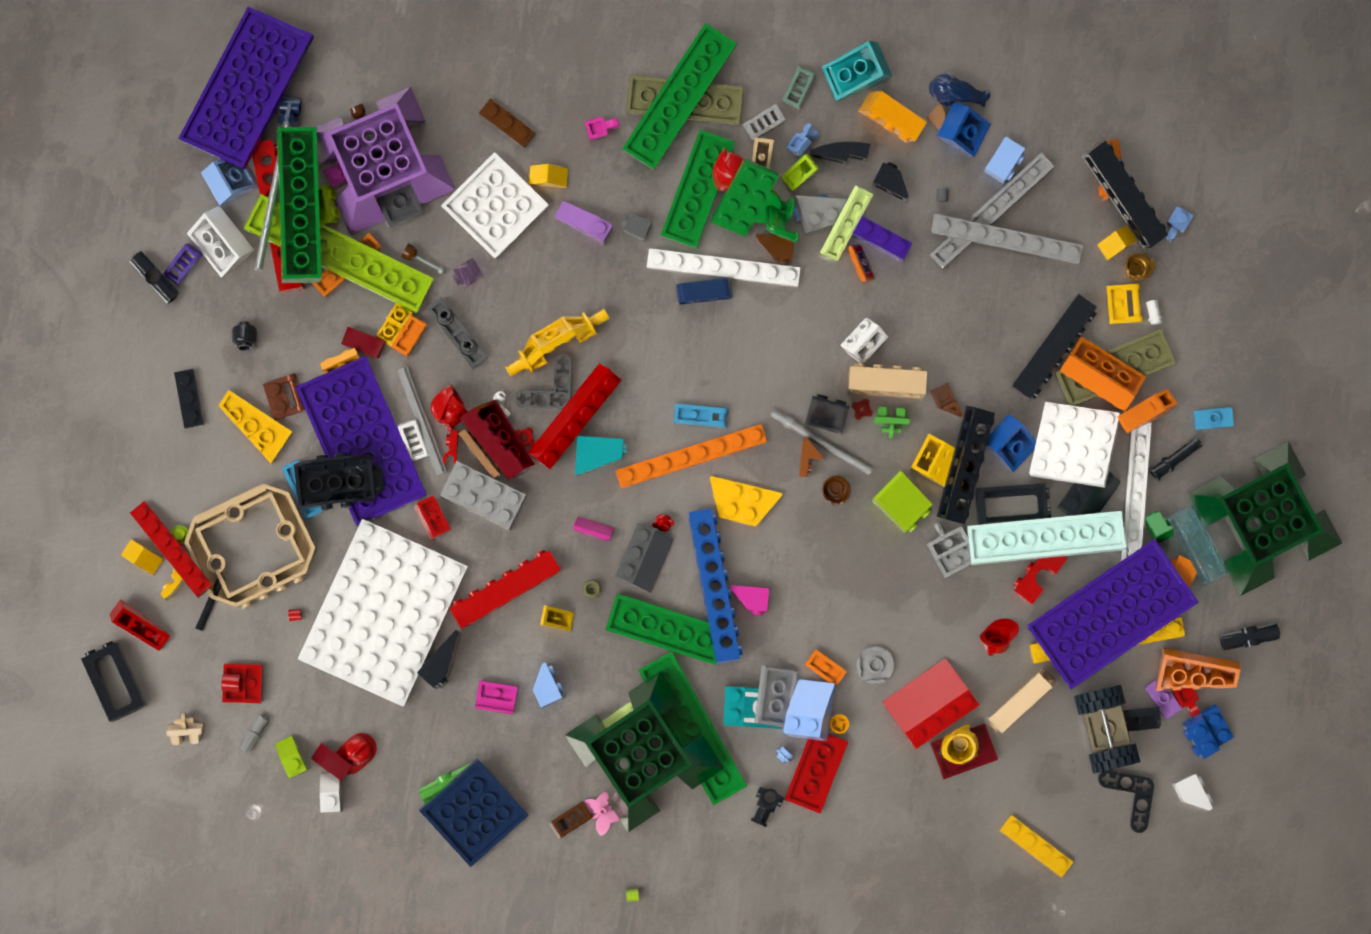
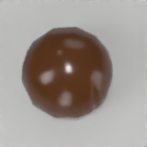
(836, 490)

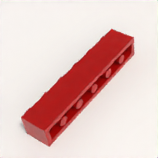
(574, 416)
(505, 589)

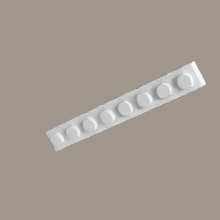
(723, 267)
(1136, 489)

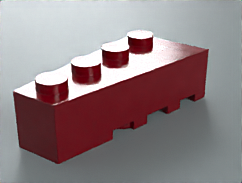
(498, 438)

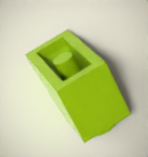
(291, 757)

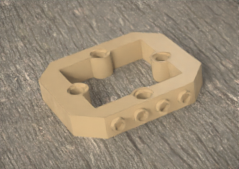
(289, 516)

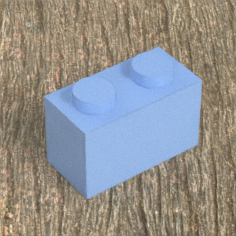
(1004, 160)

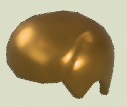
(1139, 266)

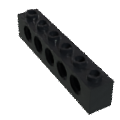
(963, 454)

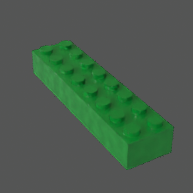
(299, 205)

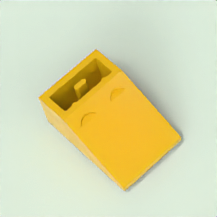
(934, 460)

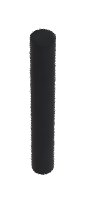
(208, 606)

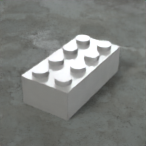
(483, 495)

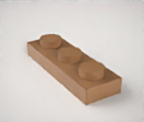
(480, 453)

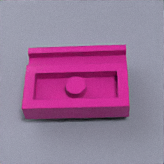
(496, 697)

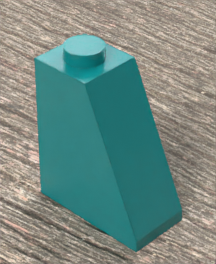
(597, 452)

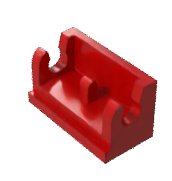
(432, 517)

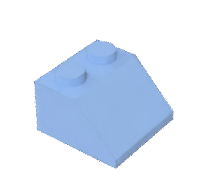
(228, 181)

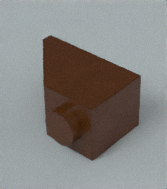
(776, 247)

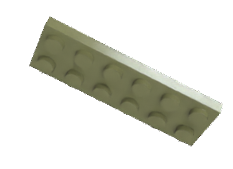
(718, 105)
(1145, 354)

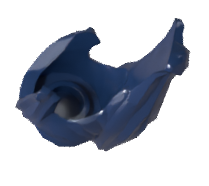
(948, 88)

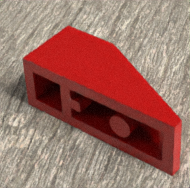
(138, 625)

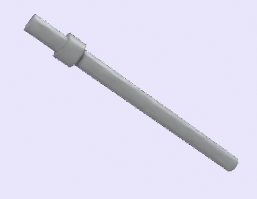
(789, 422)

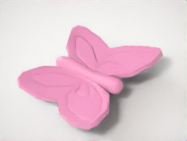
(603, 811)

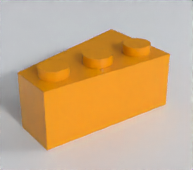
(892, 116)

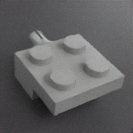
(950, 550)

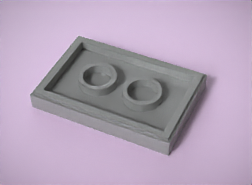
(774, 695)

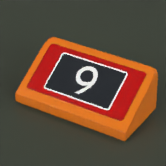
(860, 263)

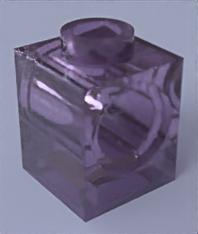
(467, 273)

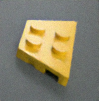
(741, 501)

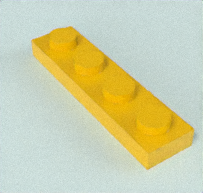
(1036, 846)

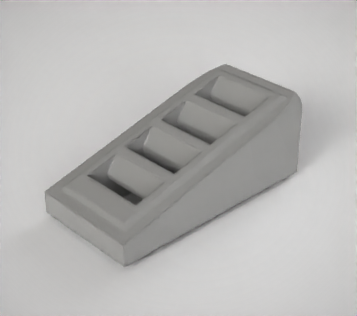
(781, 120)

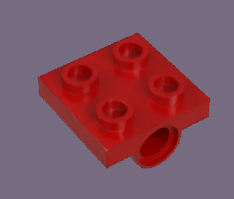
(242, 683)

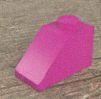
(752, 598)

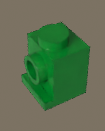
(1159, 527)

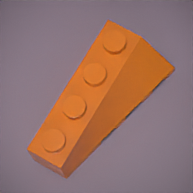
(1195, 671)

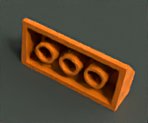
(1103, 374)

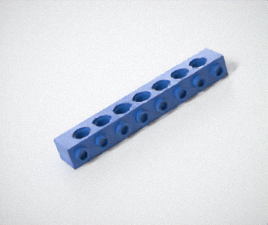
(696, 521)

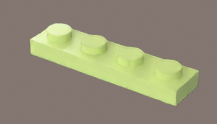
(846, 223)

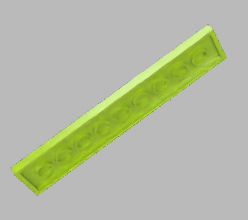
(355, 261)

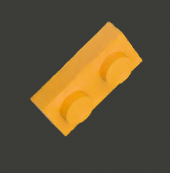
(335, 362)

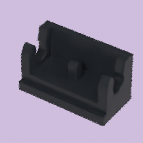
(1143, 718)

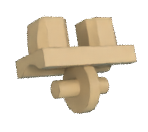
(182, 727)

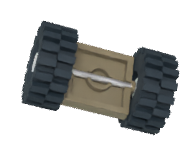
(1107, 729)

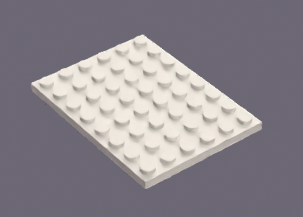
(382, 612)

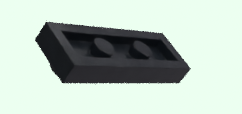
(188, 398)

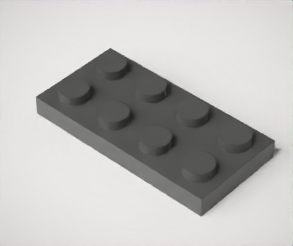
(400, 204)

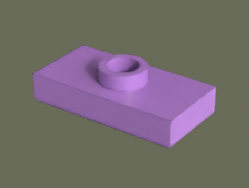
(1163, 699)

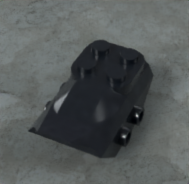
(337, 481)

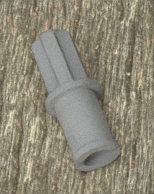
(253, 734)

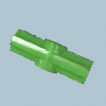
(430, 790)

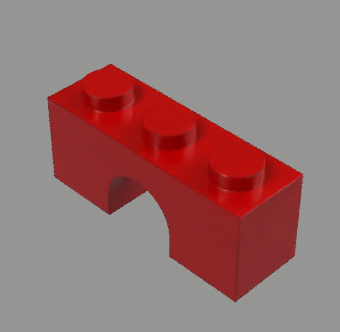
(1027, 587)

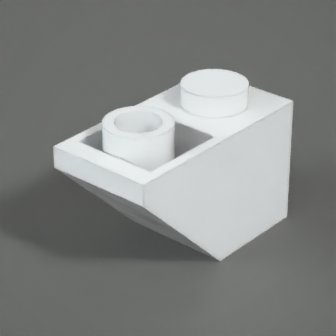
(1191, 792)

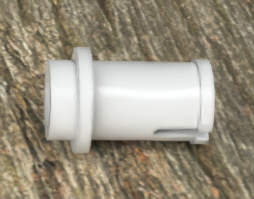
(1154, 313)

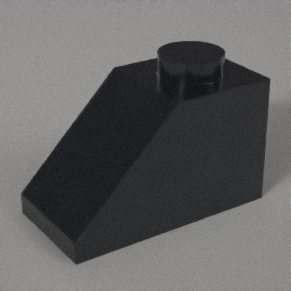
(891, 181)

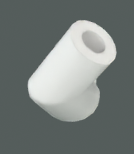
(500, 397)

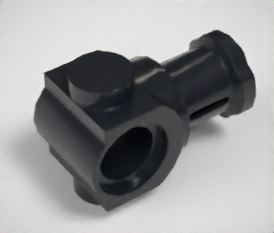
(765, 806)

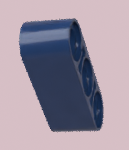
(704, 291)

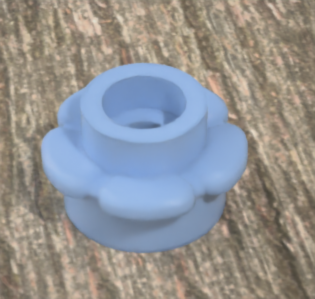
(784, 755)

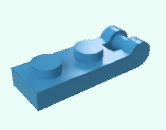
(700, 415)

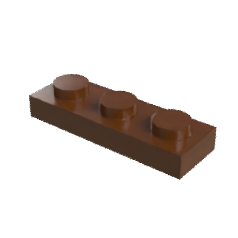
(507, 123)

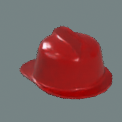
(999, 636)
(359, 751)

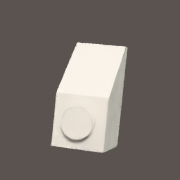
(330, 793)

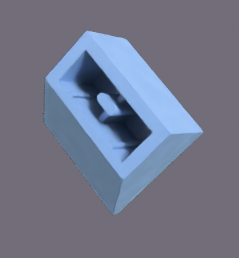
(545, 687)

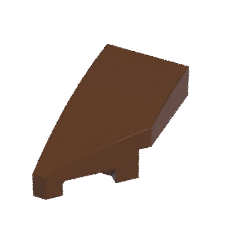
(945, 400)

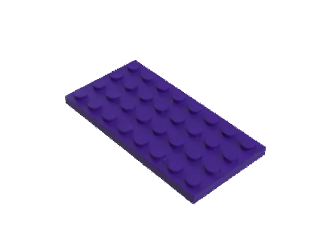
(246, 88)
(355, 420)
(1112, 614)

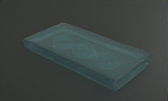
(1198, 545)

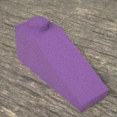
(584, 222)

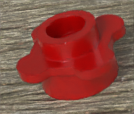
(528, 433)
(663, 522)

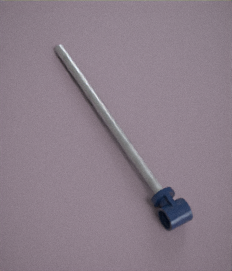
(288, 109)

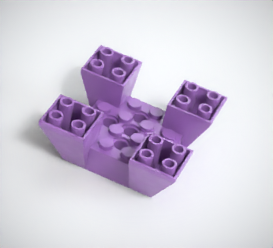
(406, 166)

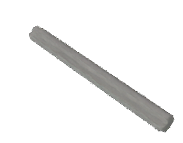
(422, 421)

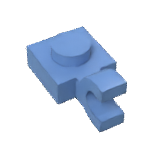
(801, 142)
(1178, 221)

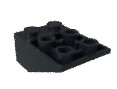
(827, 414)

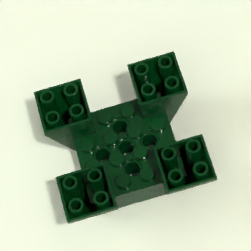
(1259, 546)
(634, 785)

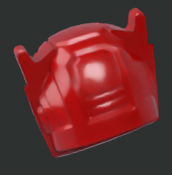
(725, 169)
(448, 407)

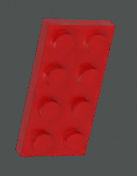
(816, 773)

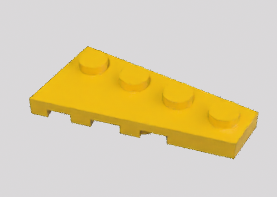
(258, 427)

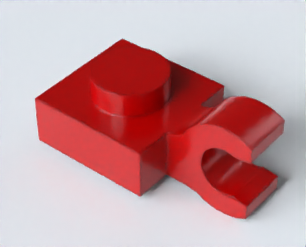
(452, 442)
(1187, 698)

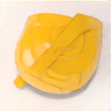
(960, 745)

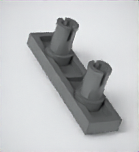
(457, 332)

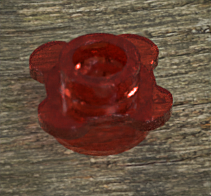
(866, 412)

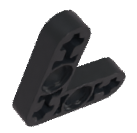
(1138, 795)

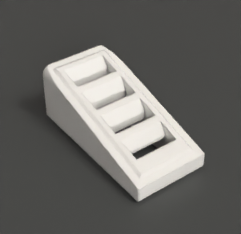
(407, 424)

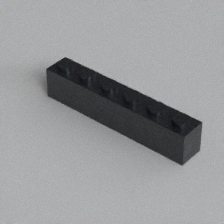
(1124, 194)
(1053, 348)

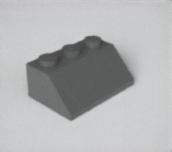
(643, 558)

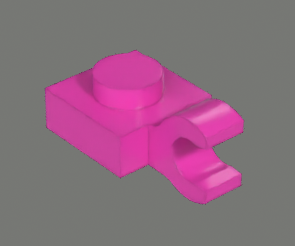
(598, 127)

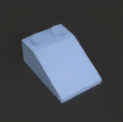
(810, 710)

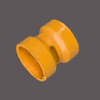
(839, 721)

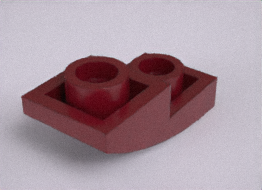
(363, 342)
(331, 761)

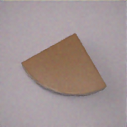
(937, 116)

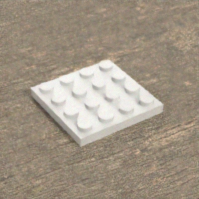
(495, 205)
(1075, 444)

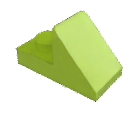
(800, 172)

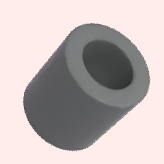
(942, 195)

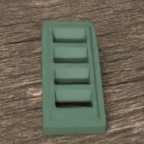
(800, 69)

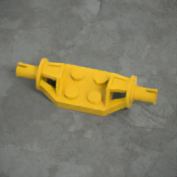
(552, 336)

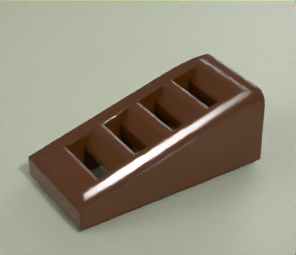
(557, 830)

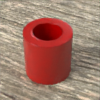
(294, 615)

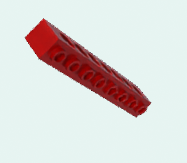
(269, 149)

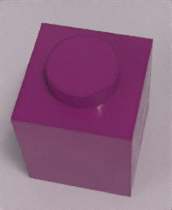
(336, 176)

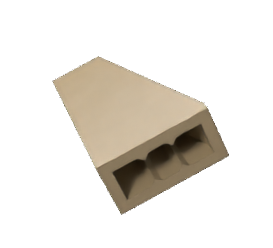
(1022, 700)

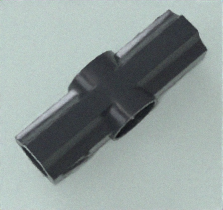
(162, 285)
(1249, 636)

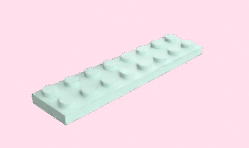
(1046, 538)

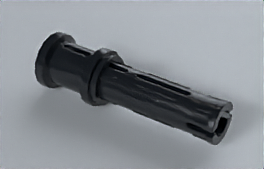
(1168, 463)

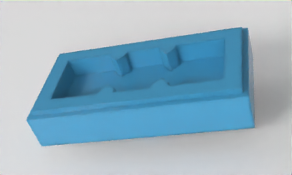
(1213, 418)

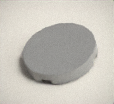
(875, 665)

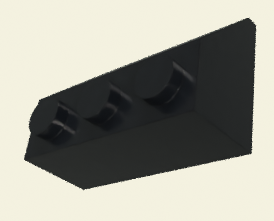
(1088, 499)

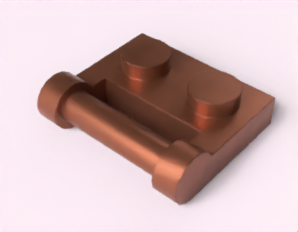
(278, 398)

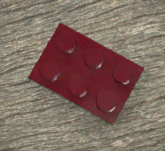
(986, 754)

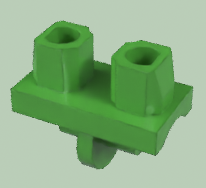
(883, 419)

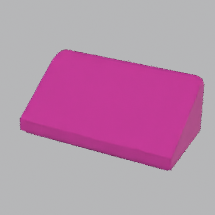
(593, 528)

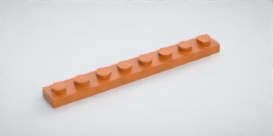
(691, 456)

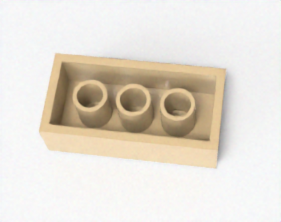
(887, 382)

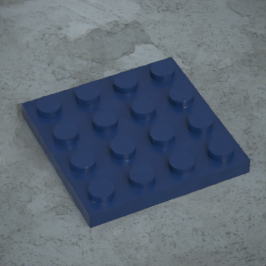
(473, 812)

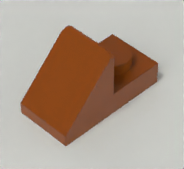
(808, 453)

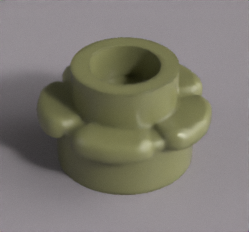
(592, 584)

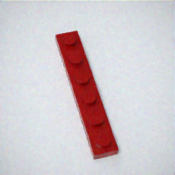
(171, 549)

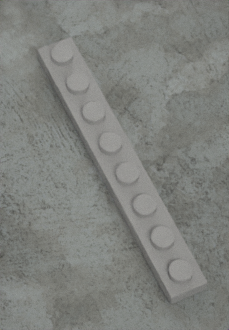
(996, 207)
(1006, 239)

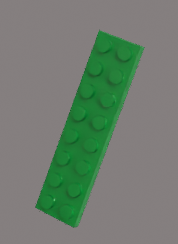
(679, 96)
(691, 722)

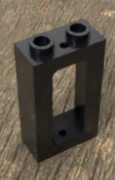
(1039, 490)
(137, 699)

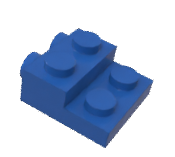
(1207, 732)

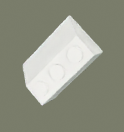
(220, 241)

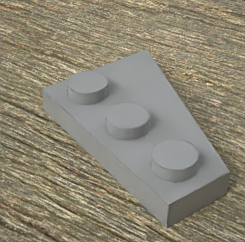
(818, 211)

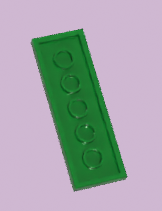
(695, 191)
(661, 628)

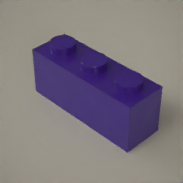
(882, 239)

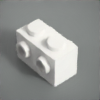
(864, 341)

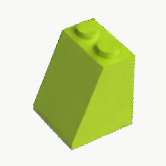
(902, 502)

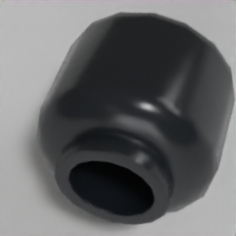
(244, 336)

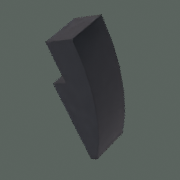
(841, 151)

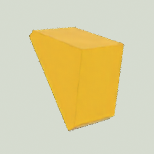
(548, 175)
(1117, 242)
(142, 557)
(557, 618)

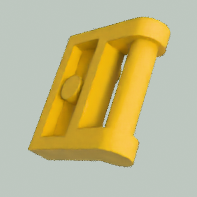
(1118, 304)

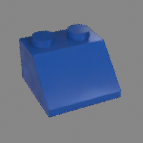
(964, 129)
(1011, 442)

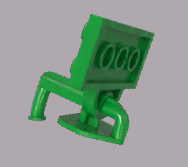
(754, 200)

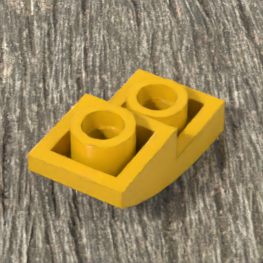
(393, 325)
(171, 588)

